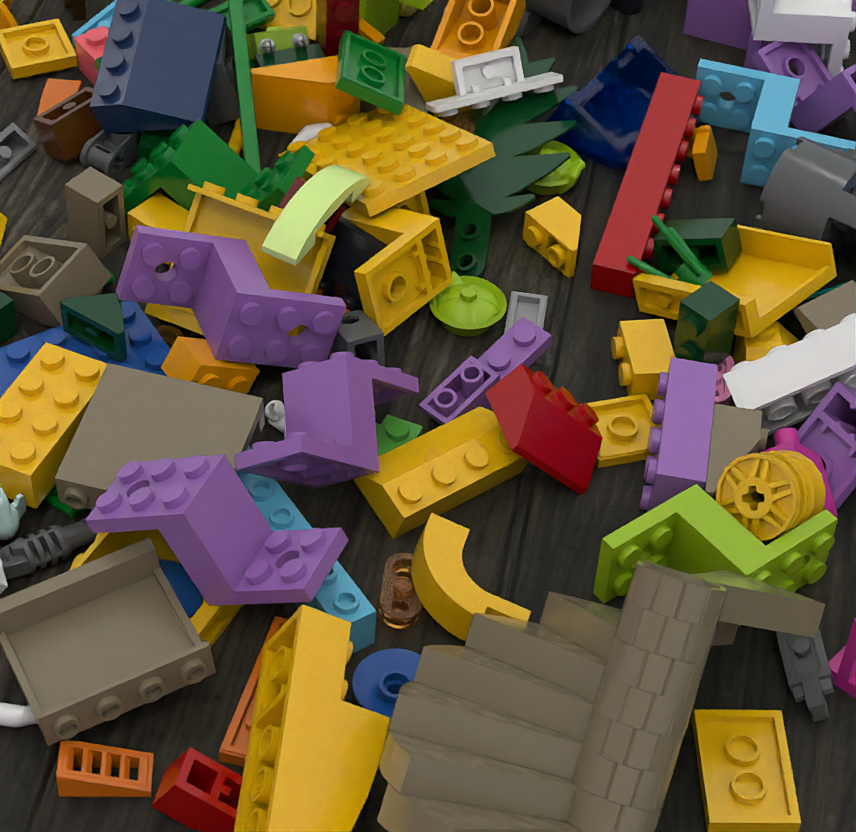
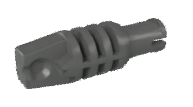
(44, 548)

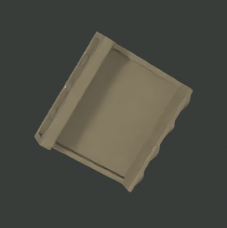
(151, 419)
(100, 641)

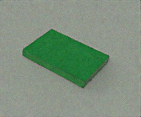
(371, 72)

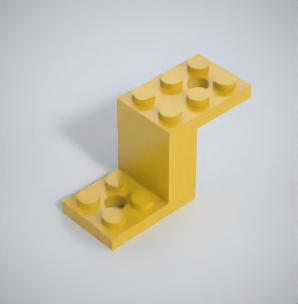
(413, 259)

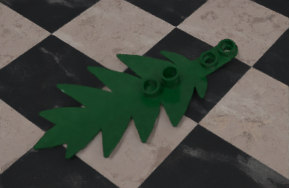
(489, 185)

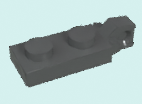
(807, 671)

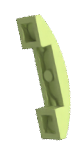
(309, 209)

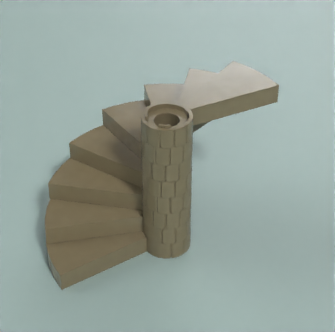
(570, 714)

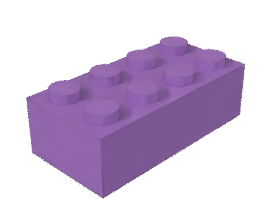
(682, 433)

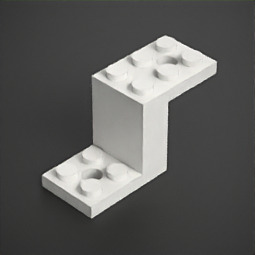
(807, 22)

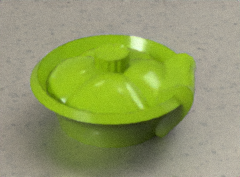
(564, 176)
(469, 305)

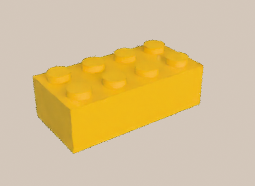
(41, 419)

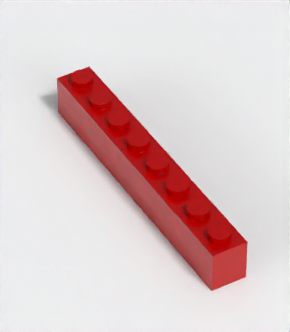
(647, 183)

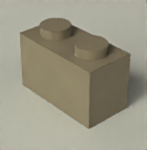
(96, 211)

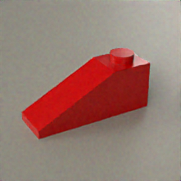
(199, 793)

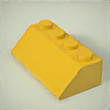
(440, 471)

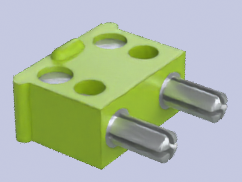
(276, 39)

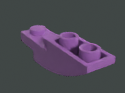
(469, 382)

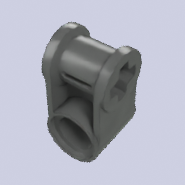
(111, 152)

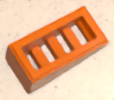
(90, 755)

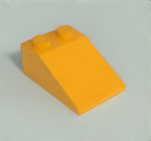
(477, 26)
(300, 95)

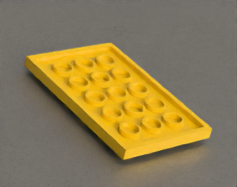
(397, 152)

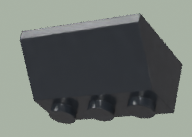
(349, 252)

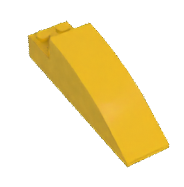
(306, 746)

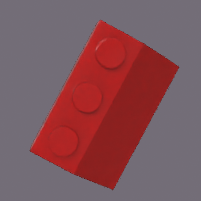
(547, 426)

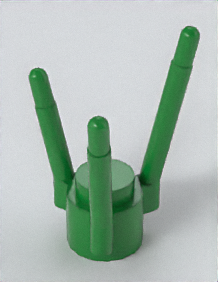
(690, 271)

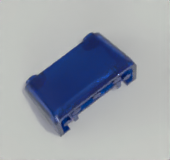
(613, 106)

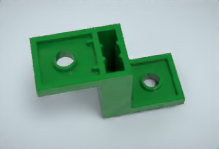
(200, 156)

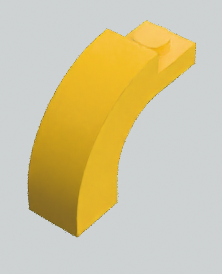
(444, 583)

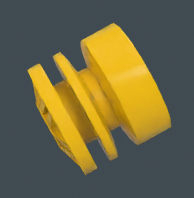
(790, 486)

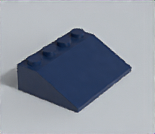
(157, 66)

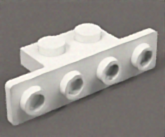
(490, 77)

